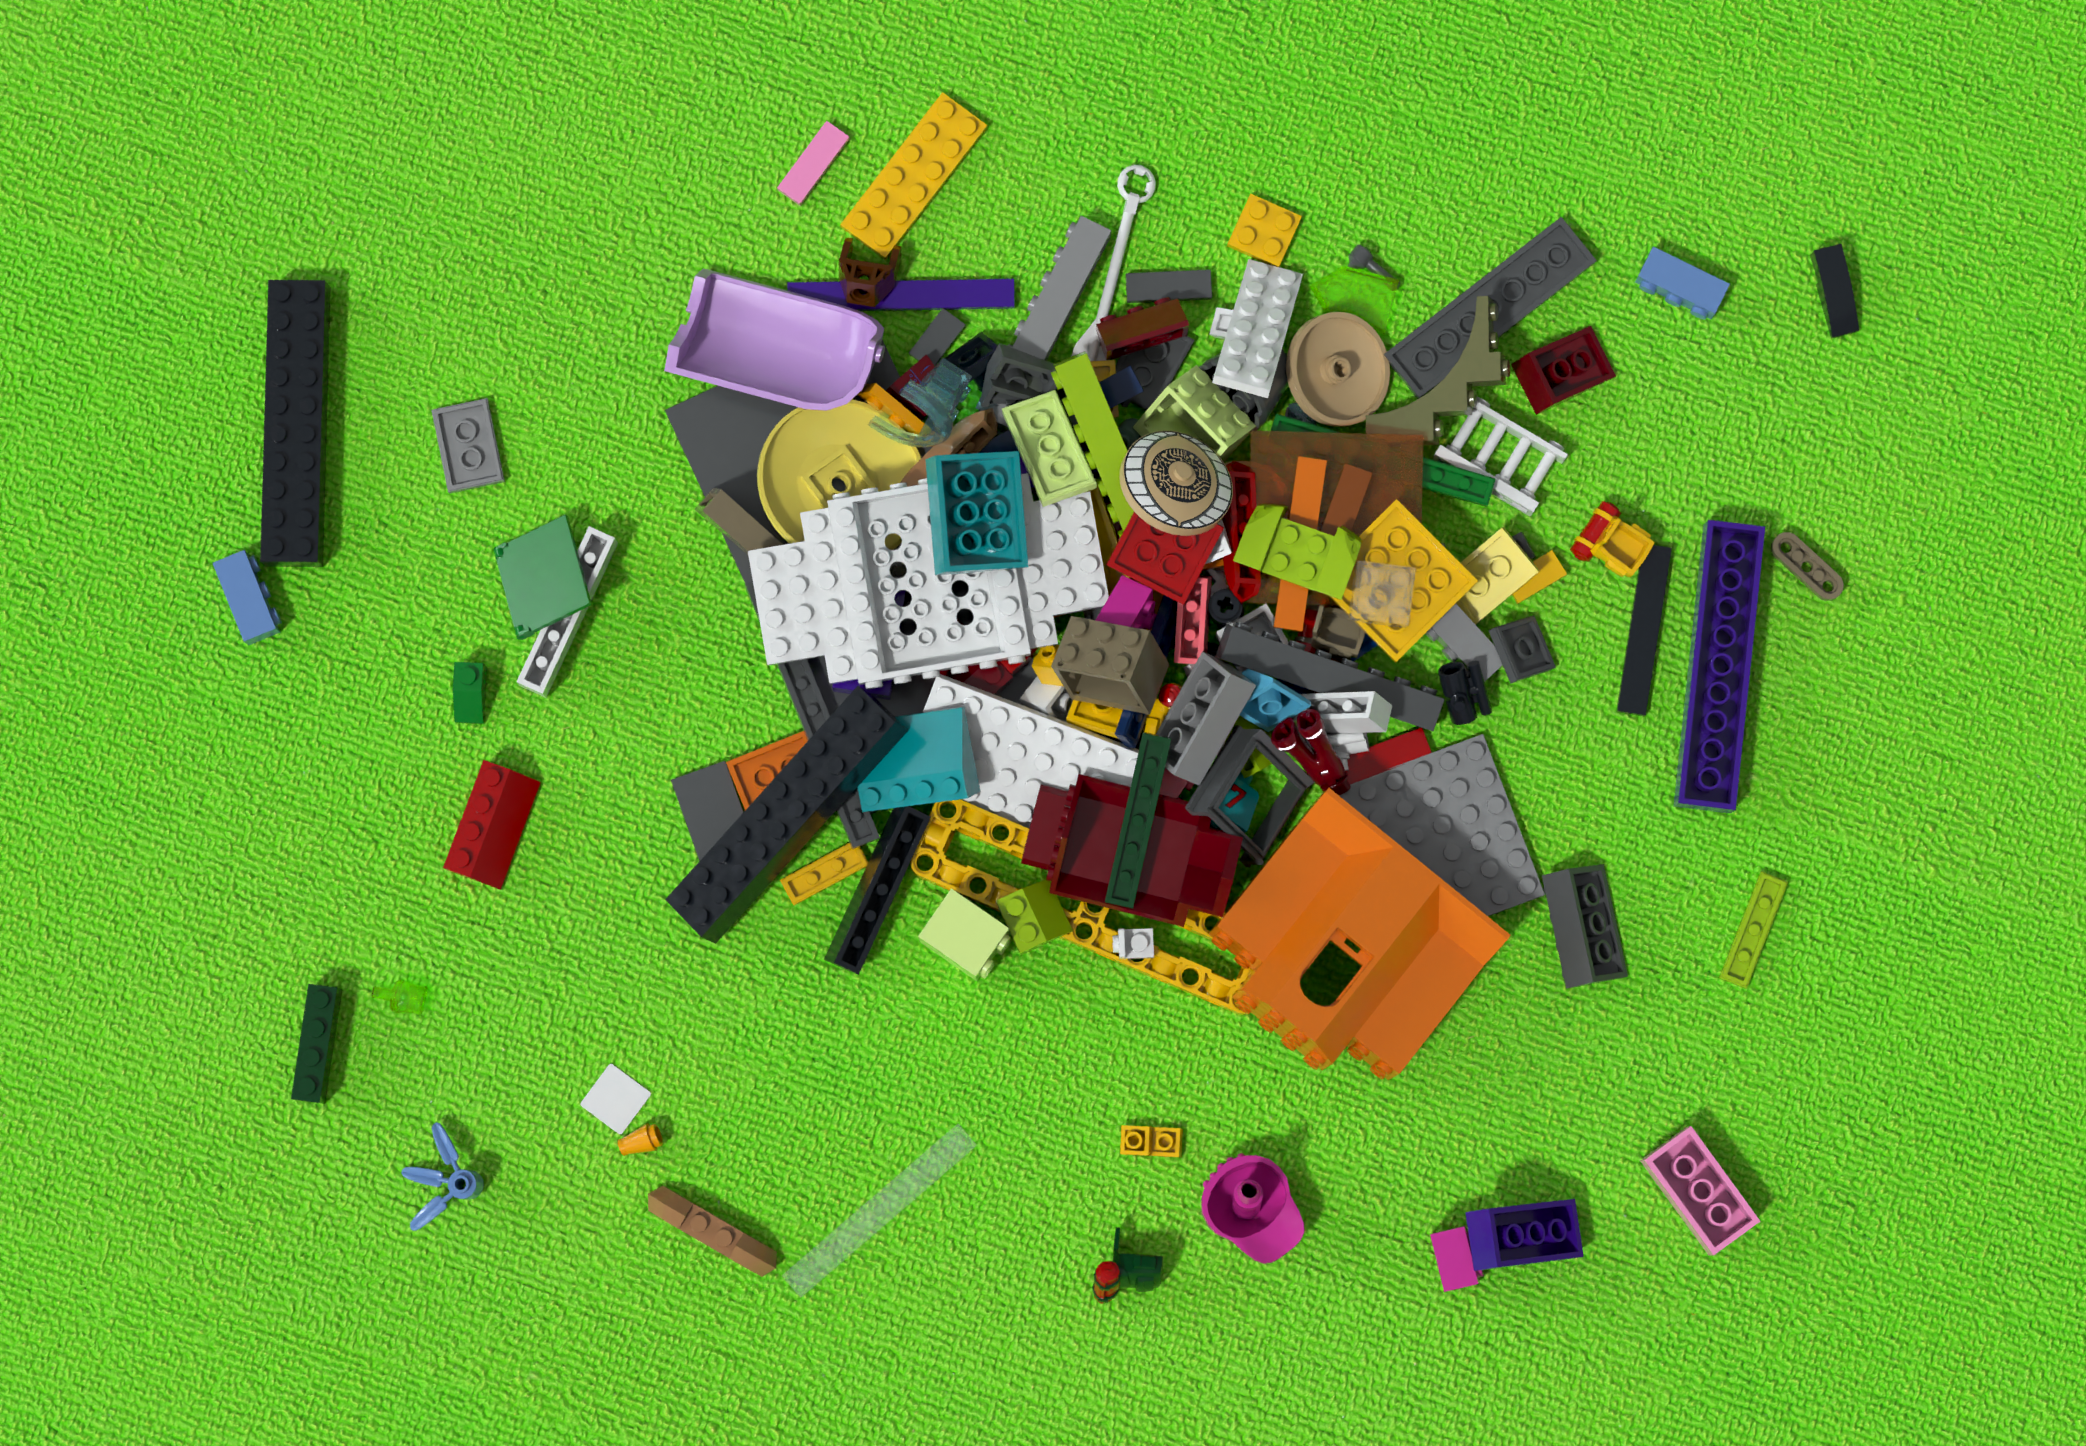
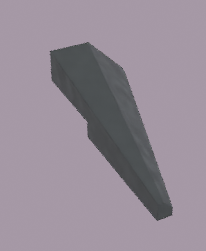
(1018, 376)

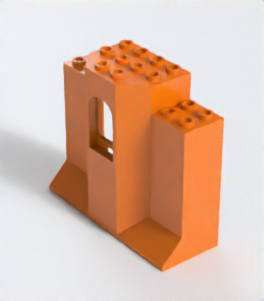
(1352, 881)

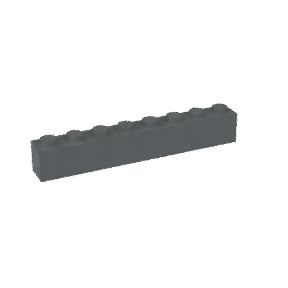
(1325, 675)

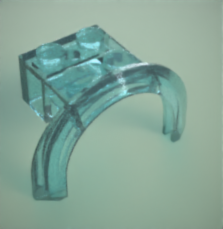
(938, 398)

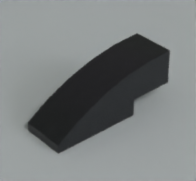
(1835, 290)

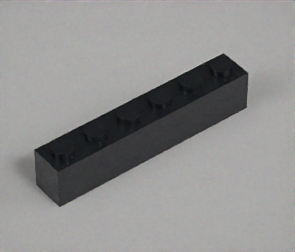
(877, 888)

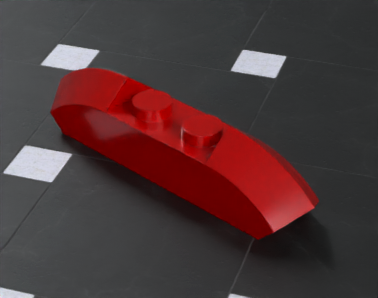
(1241, 579)

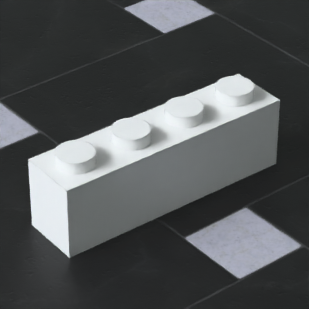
(1351, 711)

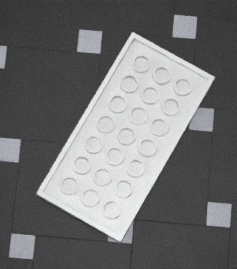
(1026, 748)

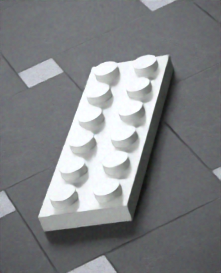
(1257, 328)

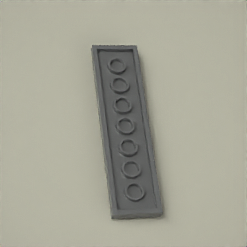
(1515, 286)

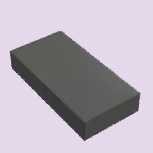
(938, 337)

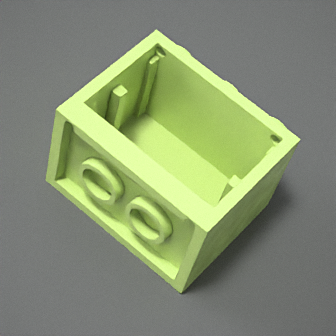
(1199, 410)
(965, 935)

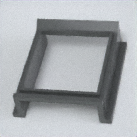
(1224, 773)

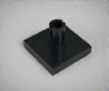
(974, 357)

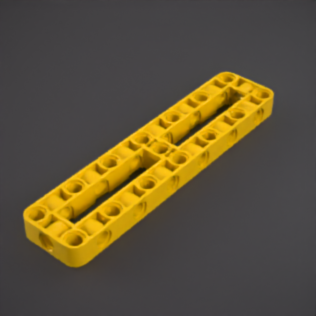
(980, 826)

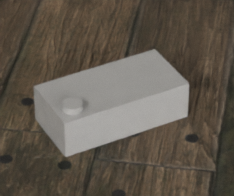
(1203, 716)

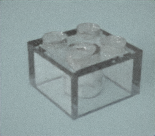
(1382, 594)

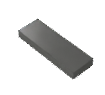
(1172, 284)

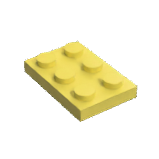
(1500, 572)

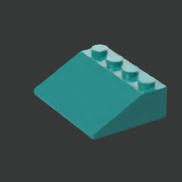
(976, 512)
(925, 765)

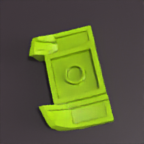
(1297, 551)

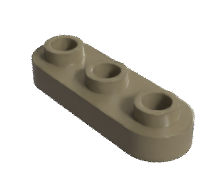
(1819, 573)

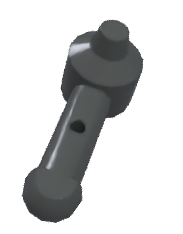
(1362, 258)

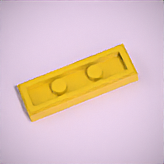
(823, 873)

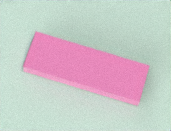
(813, 163)

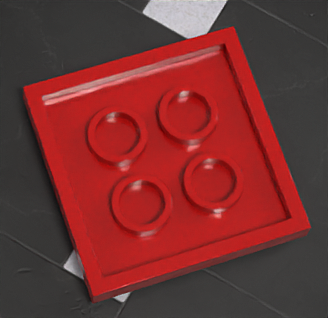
(1162, 559)

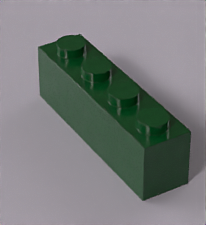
(316, 1043)

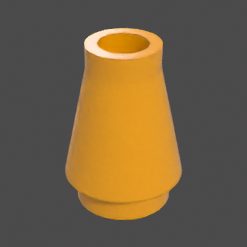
(641, 1140)

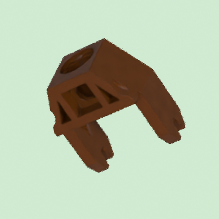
(881, 276)

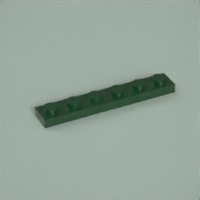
(1138, 820)

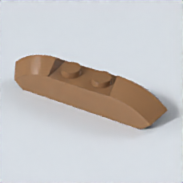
(967, 437)
(712, 1231)

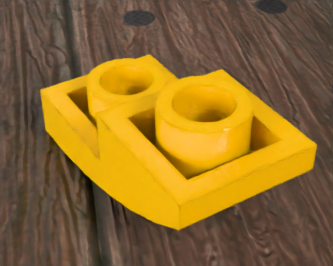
(1151, 1141)

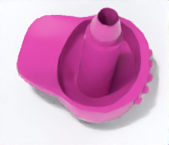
(1252, 1207)

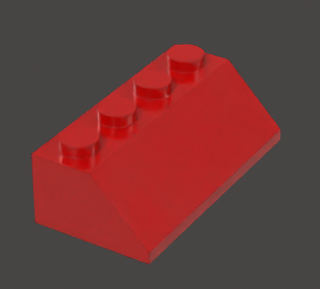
(492, 825)

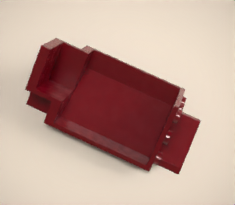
(1078, 836)

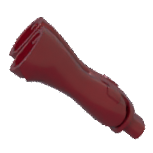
(1323, 764)

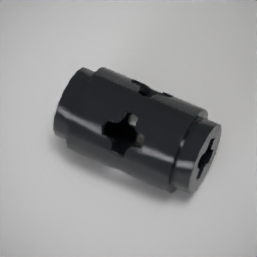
(1221, 599)

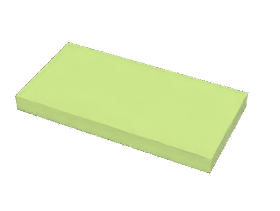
(1049, 448)

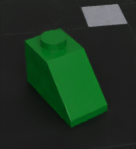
(469, 692)

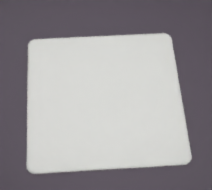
(615, 1099)

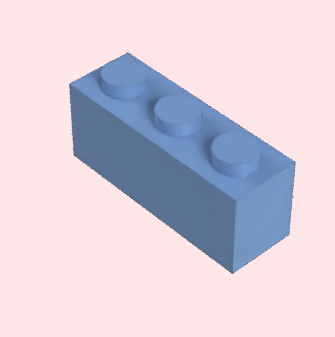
(1681, 284)
(247, 597)

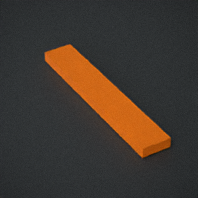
(1305, 511)

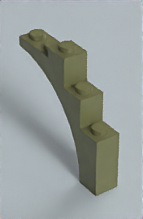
(1454, 394)

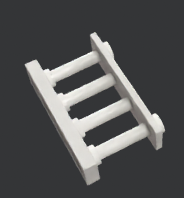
(1523, 499)

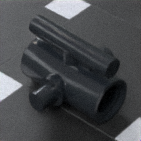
(1464, 691)

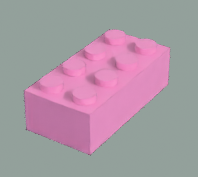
(1700, 1191)

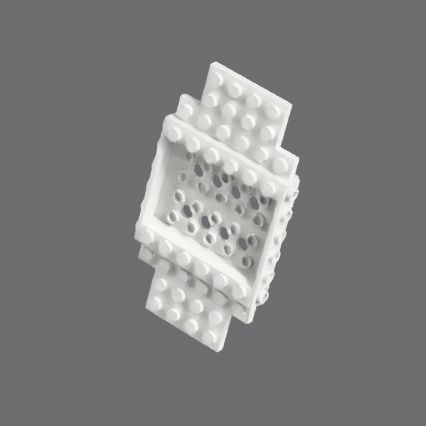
(839, 596)

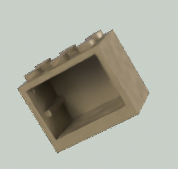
(1110, 665)

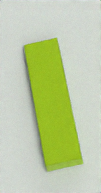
(1753, 930)

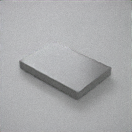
(468, 445)

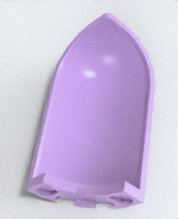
(774, 343)

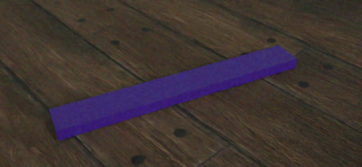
(922, 294)

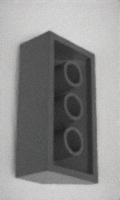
(1584, 926)

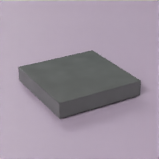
(1522, 649)

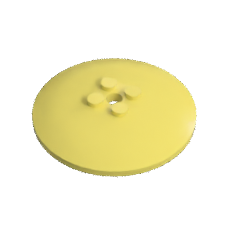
(822, 445)

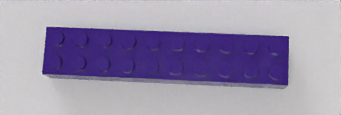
(1719, 666)

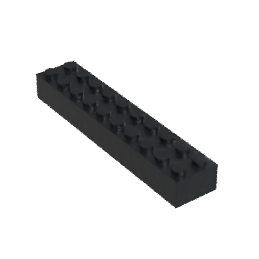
(295, 423)
(786, 815)

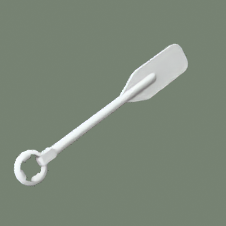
(1089, 341)

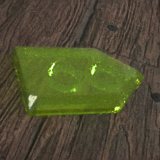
(1359, 294)

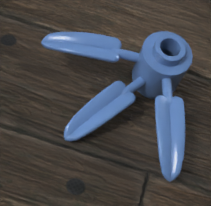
(435, 1178)

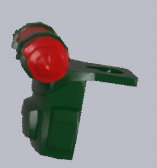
(1125, 1272)

